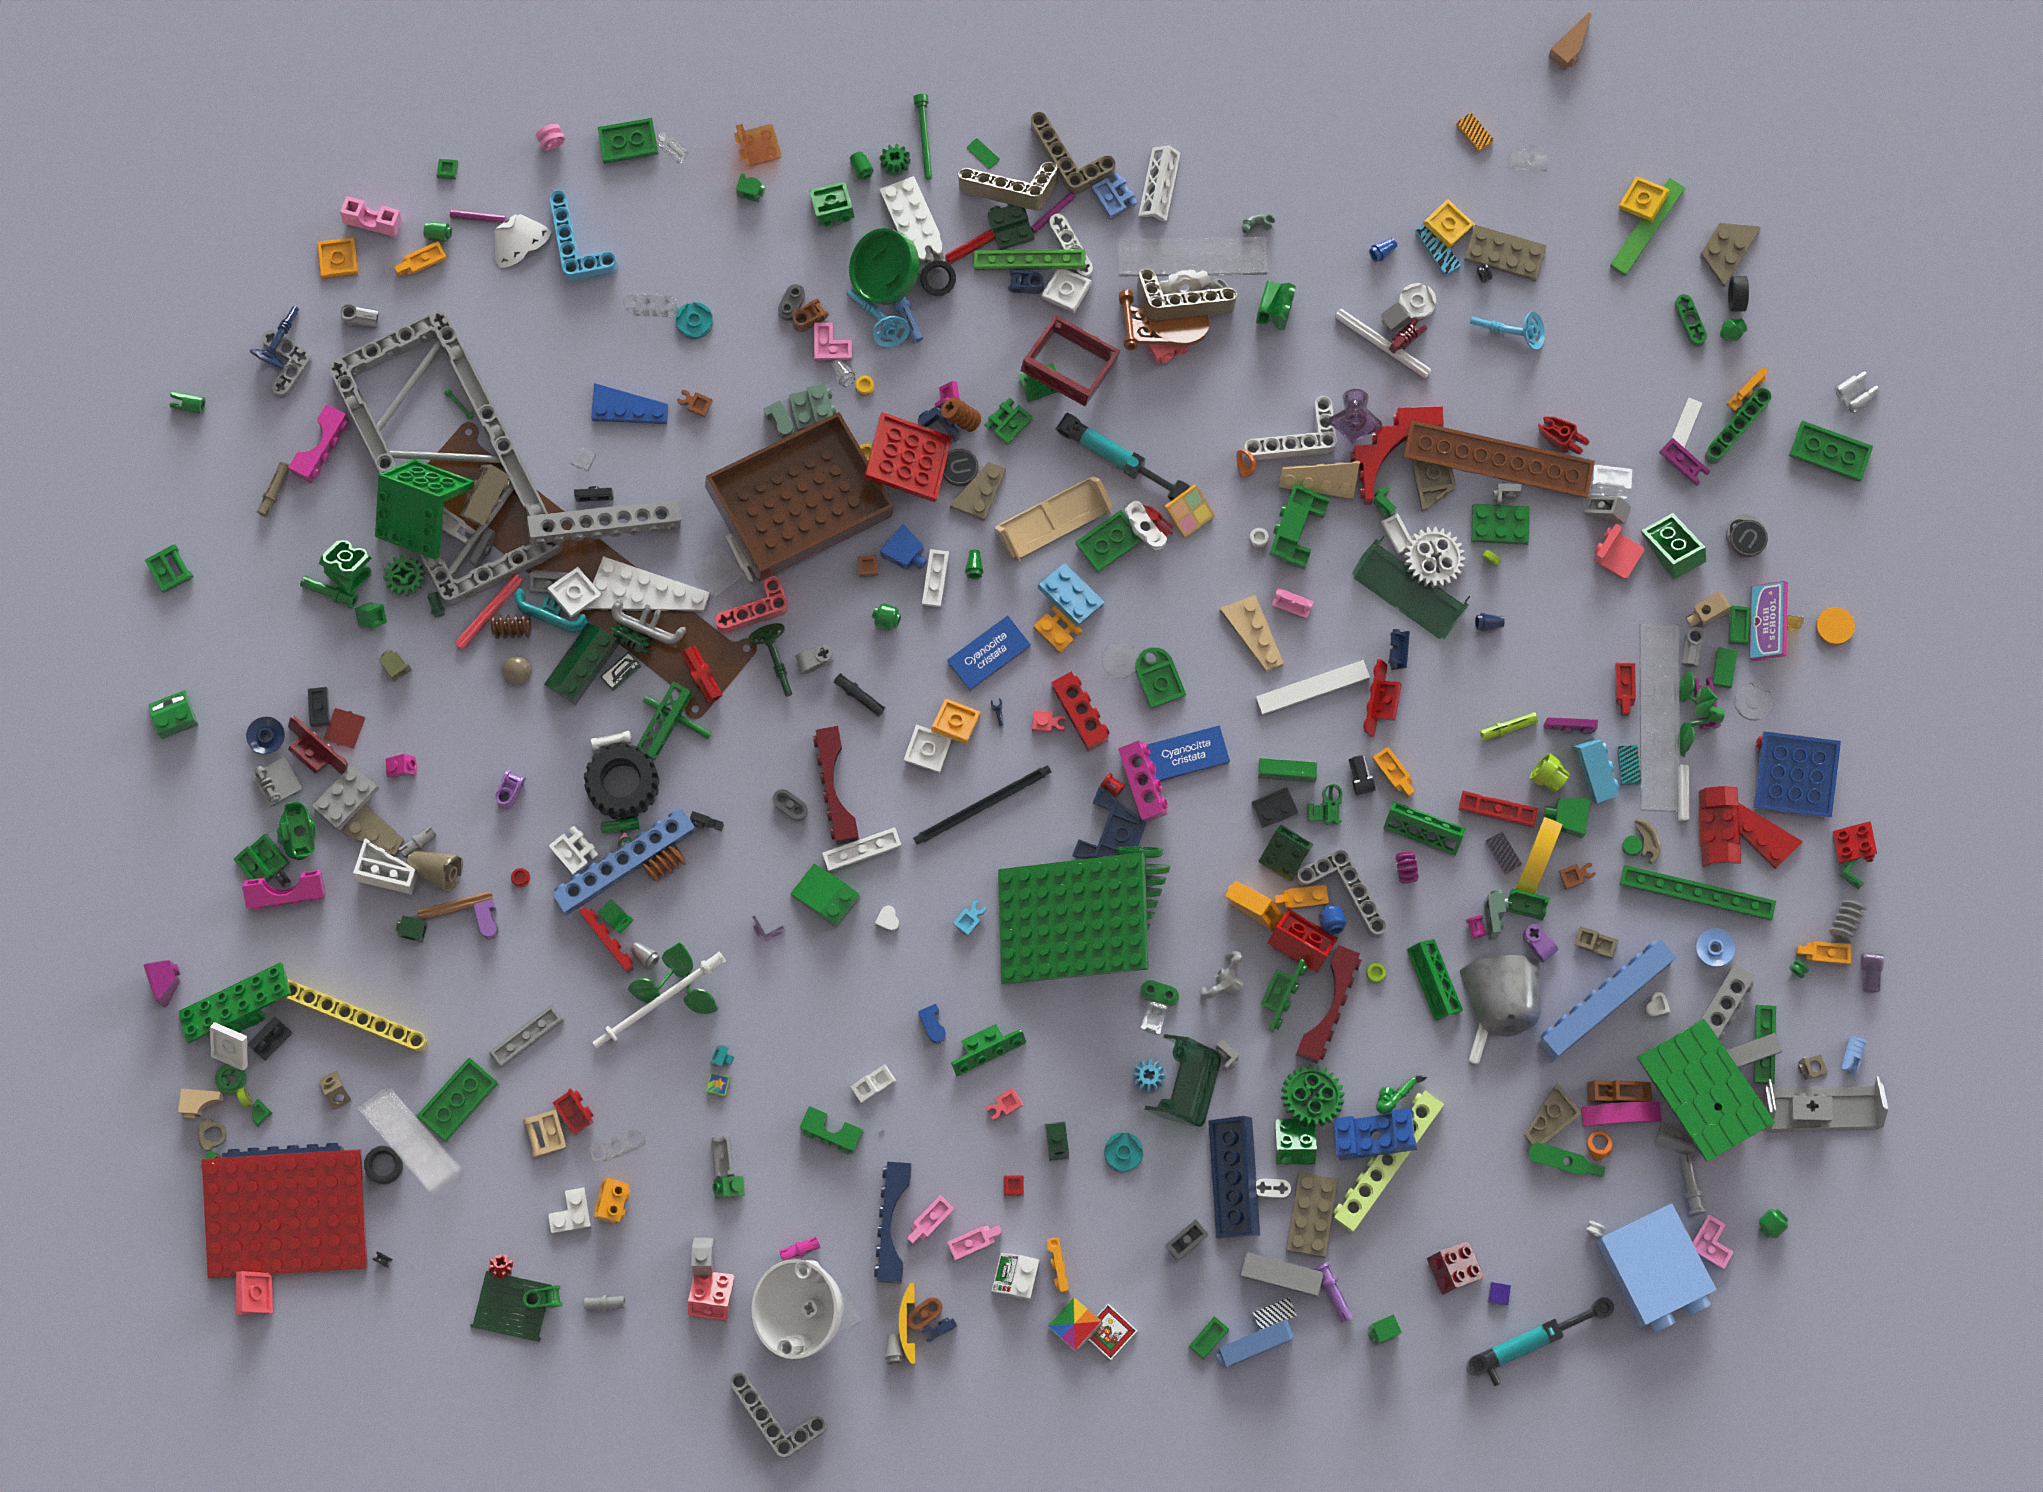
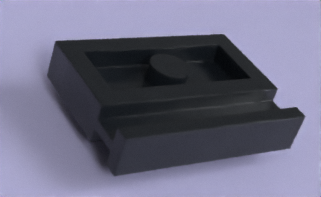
(1274, 807)

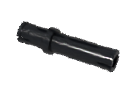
(856, 692)

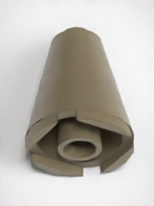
(437, 868)

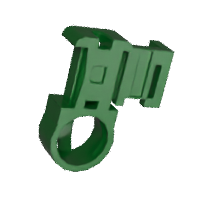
(1329, 811)

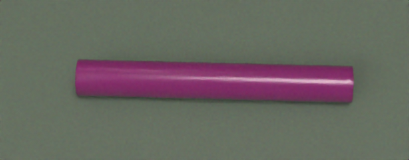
(1057, 208)
(477, 216)

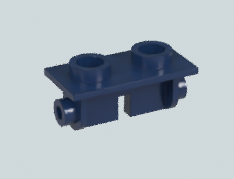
(1399, 654)

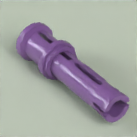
(1329, 1283)

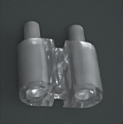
(1854, 394)

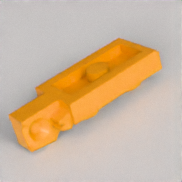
(421, 259)
(1736, 401)
(1394, 771)
(1303, 897)
(1826, 952)
(1058, 1264)

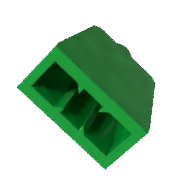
(1570, 813)

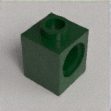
(411, 928)

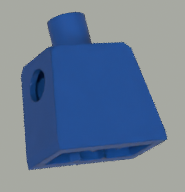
(904, 549)

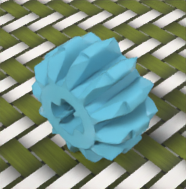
(1147, 1082)

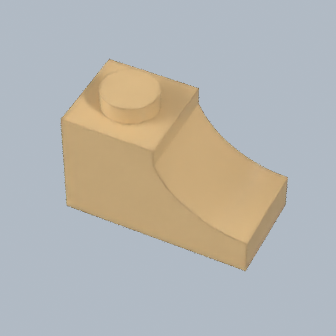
(195, 1101)

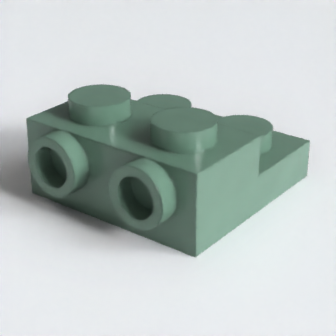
(811, 405)
(1495, 909)

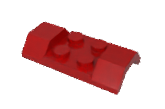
(1719, 825)

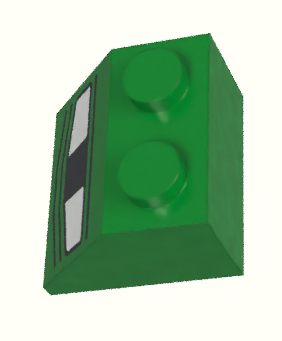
(172, 714)

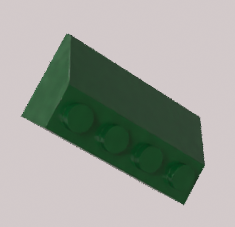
(582, 663)

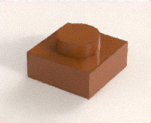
(867, 566)

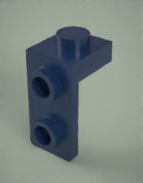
(929, 417)

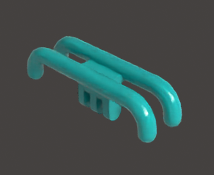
(549, 613)

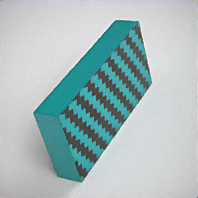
(1629, 764)

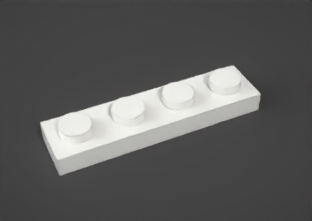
(862, 849)

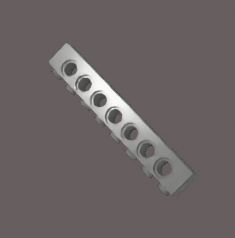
(612, 515)

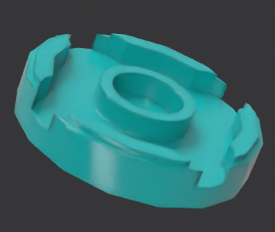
(694, 320)
(1123, 1152)

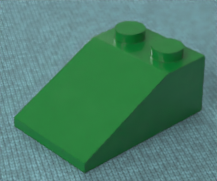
(1675, 545)
(826, 895)

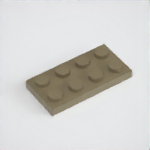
(1505, 252)
(1312, 1214)

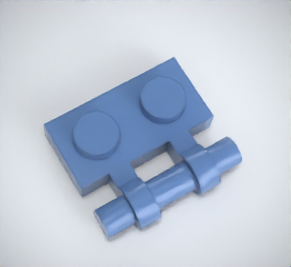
(1109, 198)

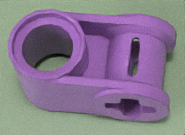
(511, 786)
(1540, 944)

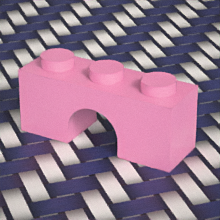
(358, 215)

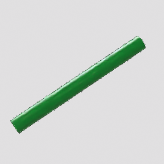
(683, 720)

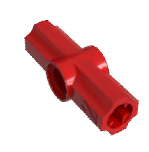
(701, 674)

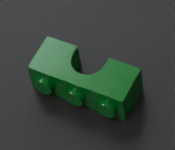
(814, 1125)

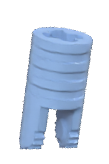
(1853, 1054)

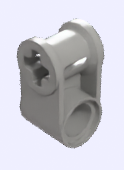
(812, 659)

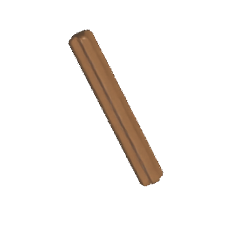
(453, 906)

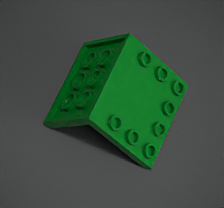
(412, 505)

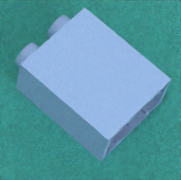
(1657, 1268)

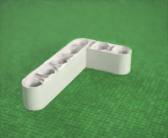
(1298, 440)

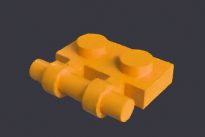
(1054, 633)

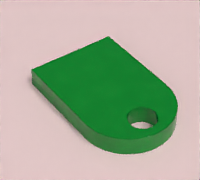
(1158, 679)

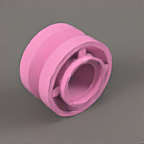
(550, 137)

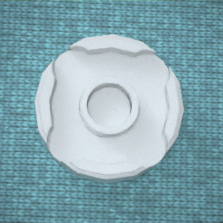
(1418, 300)

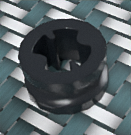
(1484, 273)
(282, 877)
(382, 1259)

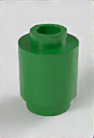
(861, 165)
(437, 231)

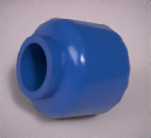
(1332, 919)

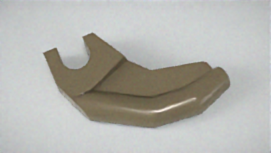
(1651, 840)

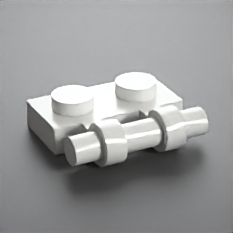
(569, 855)

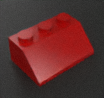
(1302, 940)

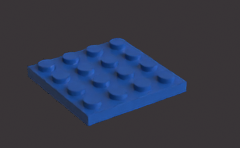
(1797, 774)

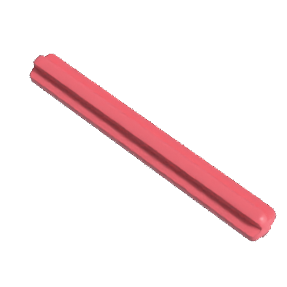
(489, 610)

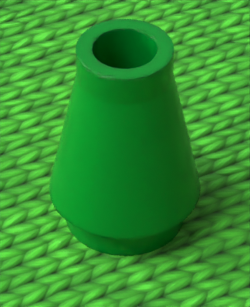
(974, 565)

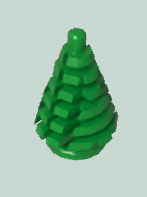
(1151, 880)

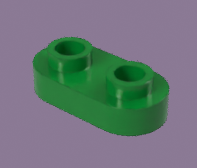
(1159, 993)

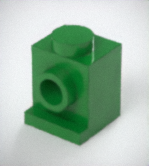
(750, 188)

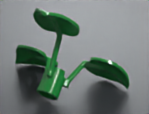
(1703, 708)
(680, 963)

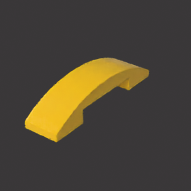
(1539, 856)
(908, 1299)

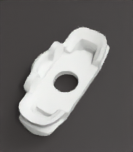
(1195, 280)
(1137, 515)

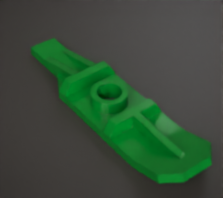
(1554, 1158)

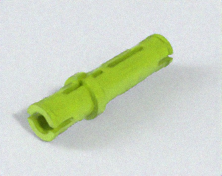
(1501, 729)

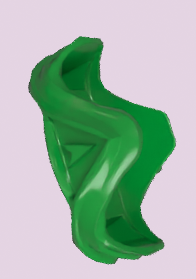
(295, 846)

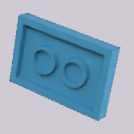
(1071, 594)

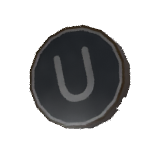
(960, 467)
(1748, 538)

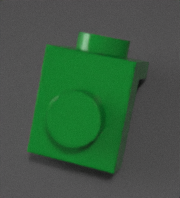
(1384, 506)
(728, 1186)

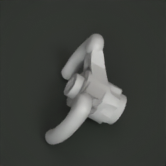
(1226, 978)

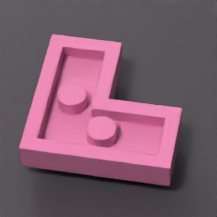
(828, 349)
(1707, 1245)

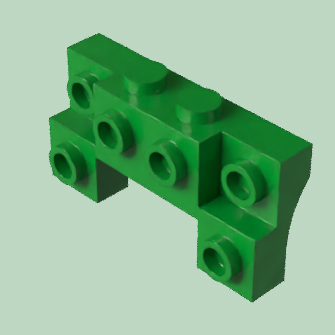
(1293, 520)

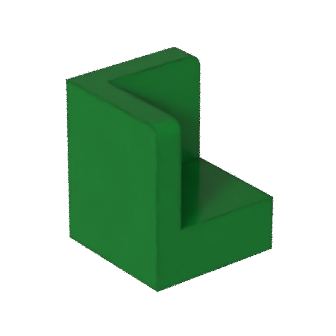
(370, 615)

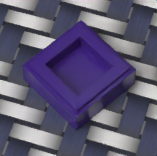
(1499, 1293)

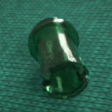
(436, 605)

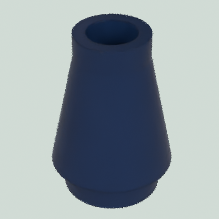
(1488, 622)

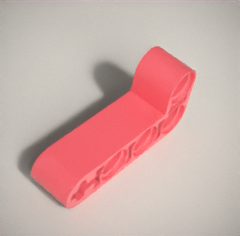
(750, 609)

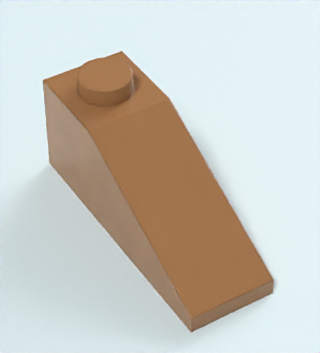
(1567, 49)

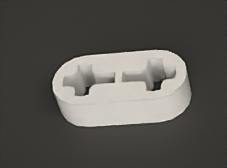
(1273, 1183)

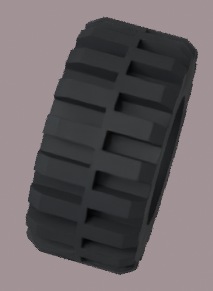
(621, 756)

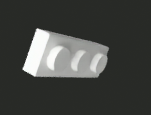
(935, 578)

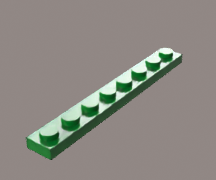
(1697, 892)

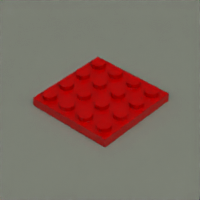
(908, 457)

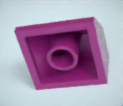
(162, 980)

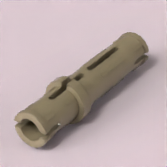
(275, 485)

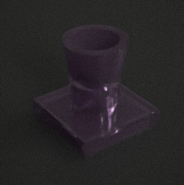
(1356, 419)

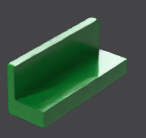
(1287, 770)

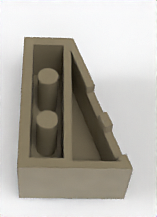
(485, 495)

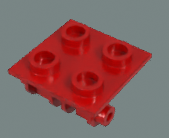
(1855, 843)

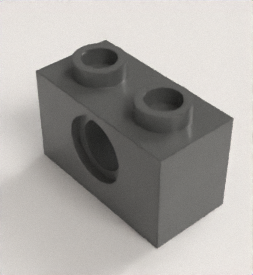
(1186, 1240)

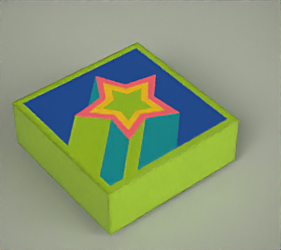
(718, 1084)

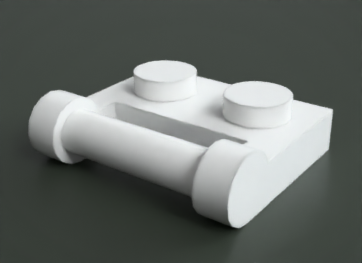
(599, 743)

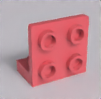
(710, 1296)

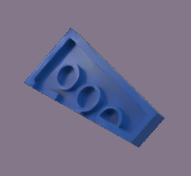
(621, 406)

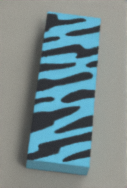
(1439, 252)

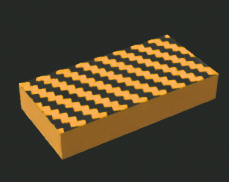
(1474, 132)

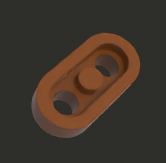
(923, 1312)

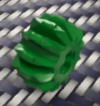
(896, 165)

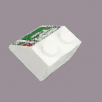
(1015, 1275)

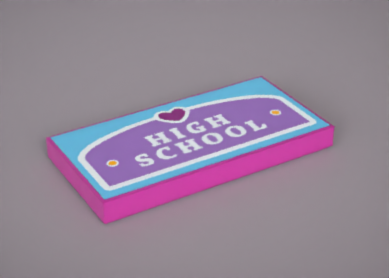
(1768, 620)

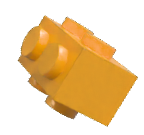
(610, 1204)

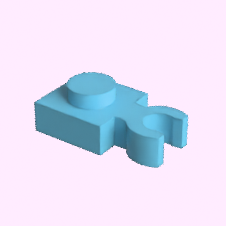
(968, 919)

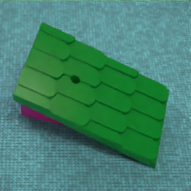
(1705, 1090)

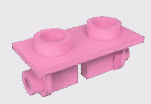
(1292, 603)

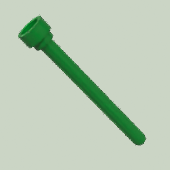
(921, 102)

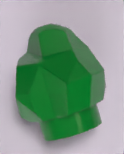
(1733, 329)

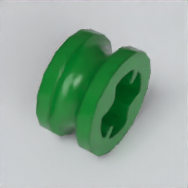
(1799, 968)

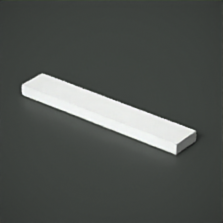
(1312, 687)

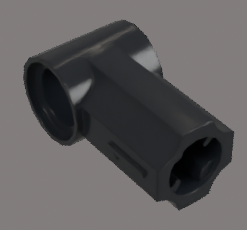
(1362, 780)

